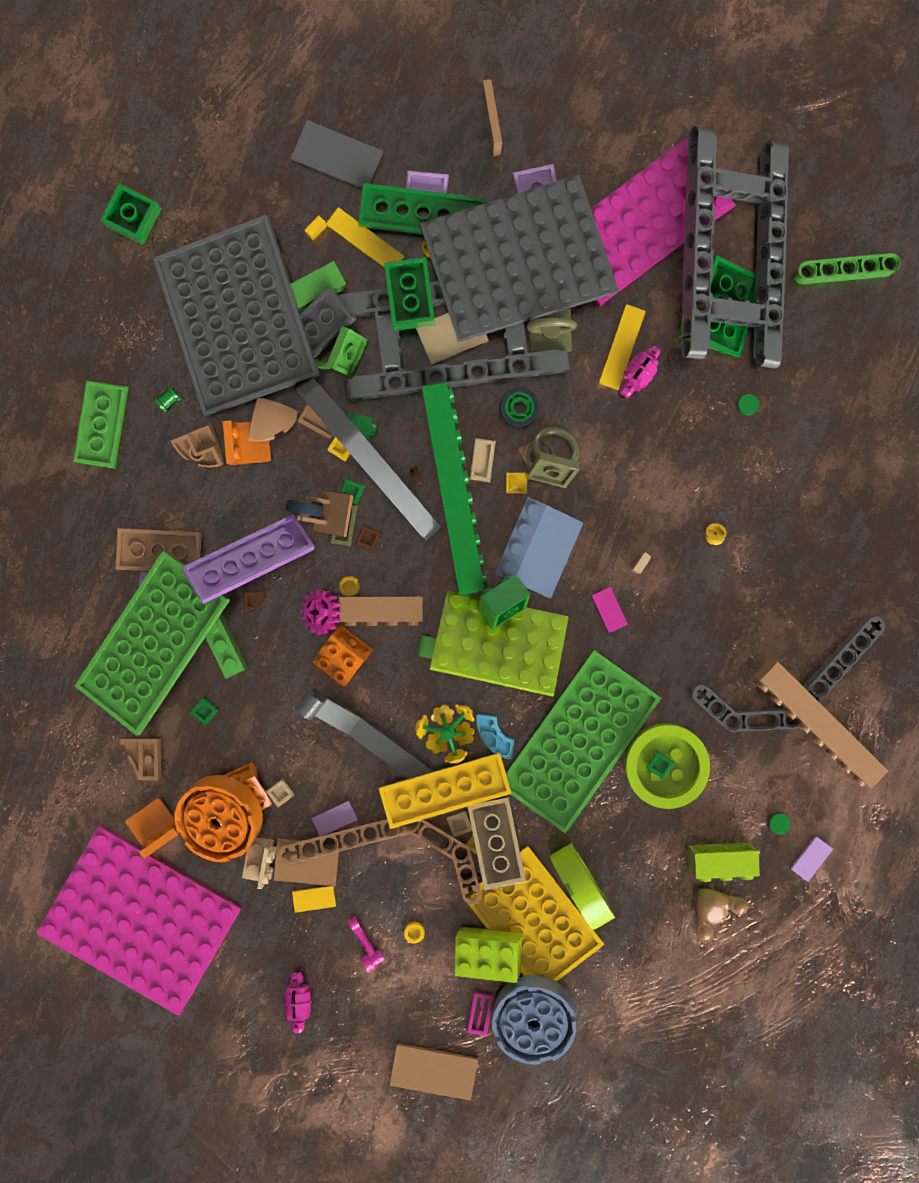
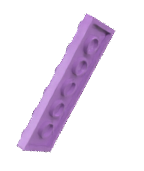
(247, 558)

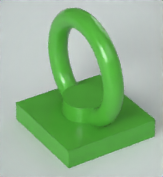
(345, 353)

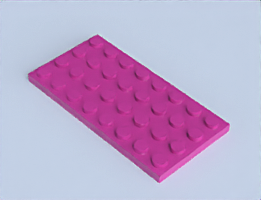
(647, 217)

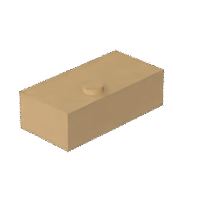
(496, 843)

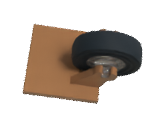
(331, 513)

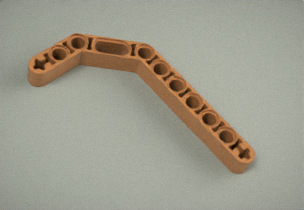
(381, 835)

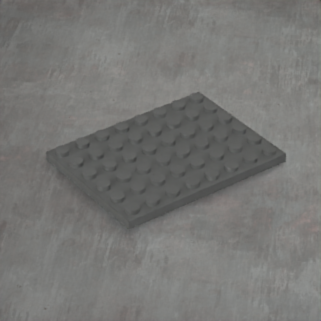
(518, 258)
(236, 316)

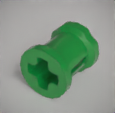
(167, 398)

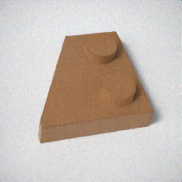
(144, 756)

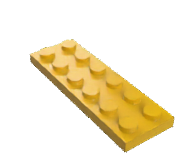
(444, 790)

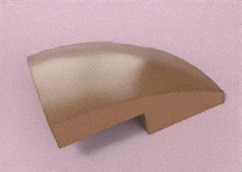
(270, 419)
(200, 446)

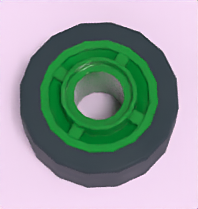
(522, 396)

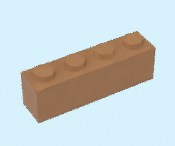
(381, 610)

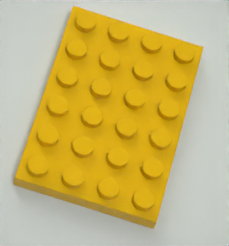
(550, 924)

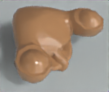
(713, 908)

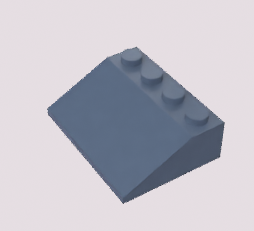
(539, 547)

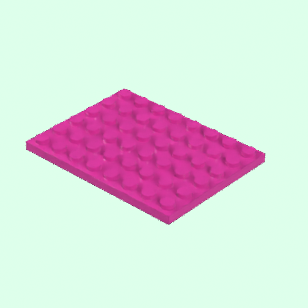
(139, 920)

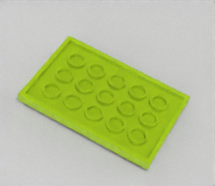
(515, 654)

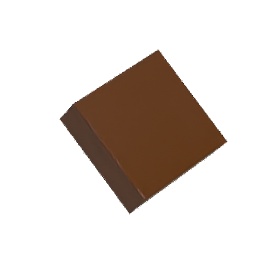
(368, 538)

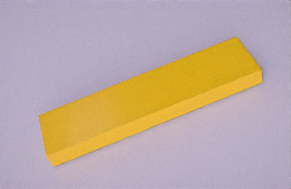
(363, 238)
(622, 347)

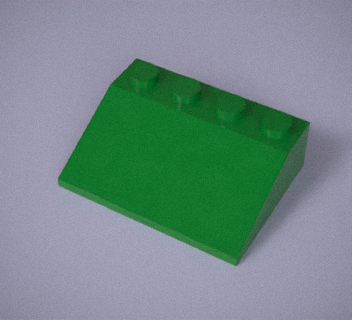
(735, 283)

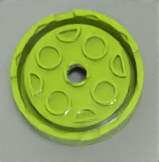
(685, 778)
(582, 886)

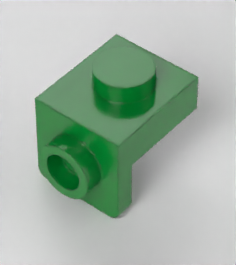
(363, 424)

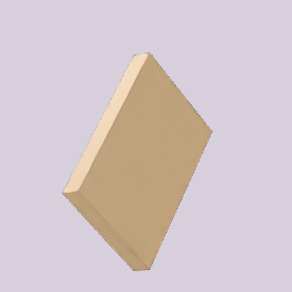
(441, 340)

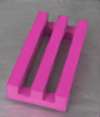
(483, 995)

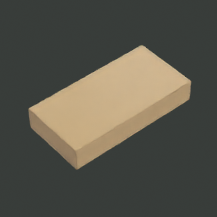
(482, 460)

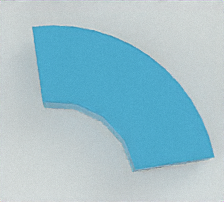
(493, 736)

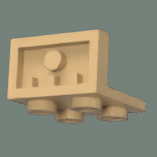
(258, 861)

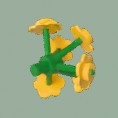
(438, 740)

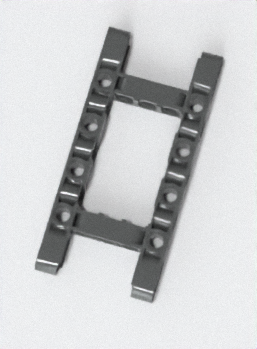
(771, 195)
(378, 385)

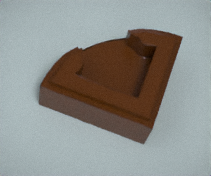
(416, 476)
(252, 599)

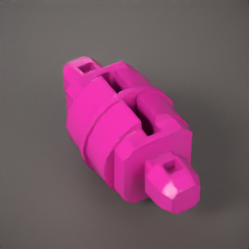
(636, 368)
(297, 1002)

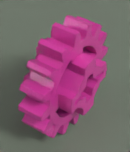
(320, 612)

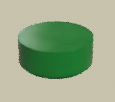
(748, 404)
(779, 823)

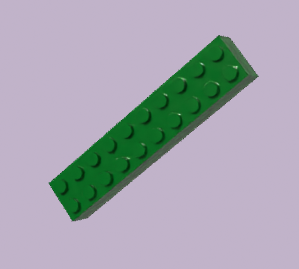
(453, 488)

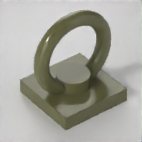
(552, 332)
(551, 468)

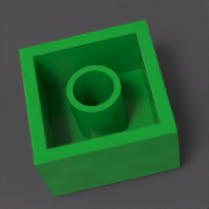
(131, 214)
(503, 601)

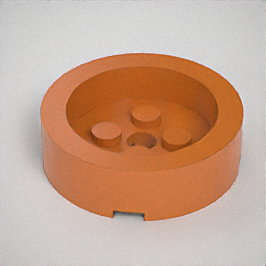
(233, 807)

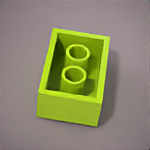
(723, 861)
(488, 954)

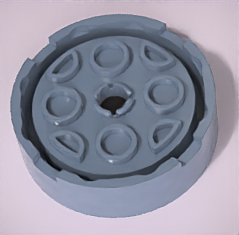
(529, 1000)

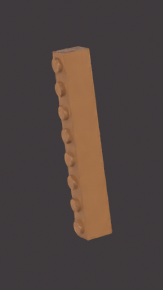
(820, 723)

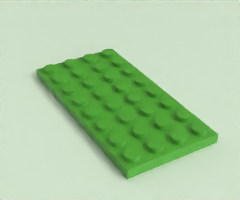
(149, 645)
(580, 741)

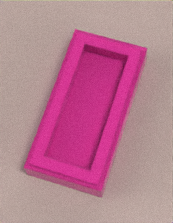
(609, 609)

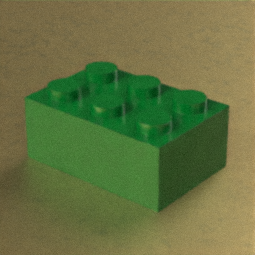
(409, 294)

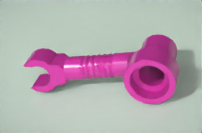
(372, 957)

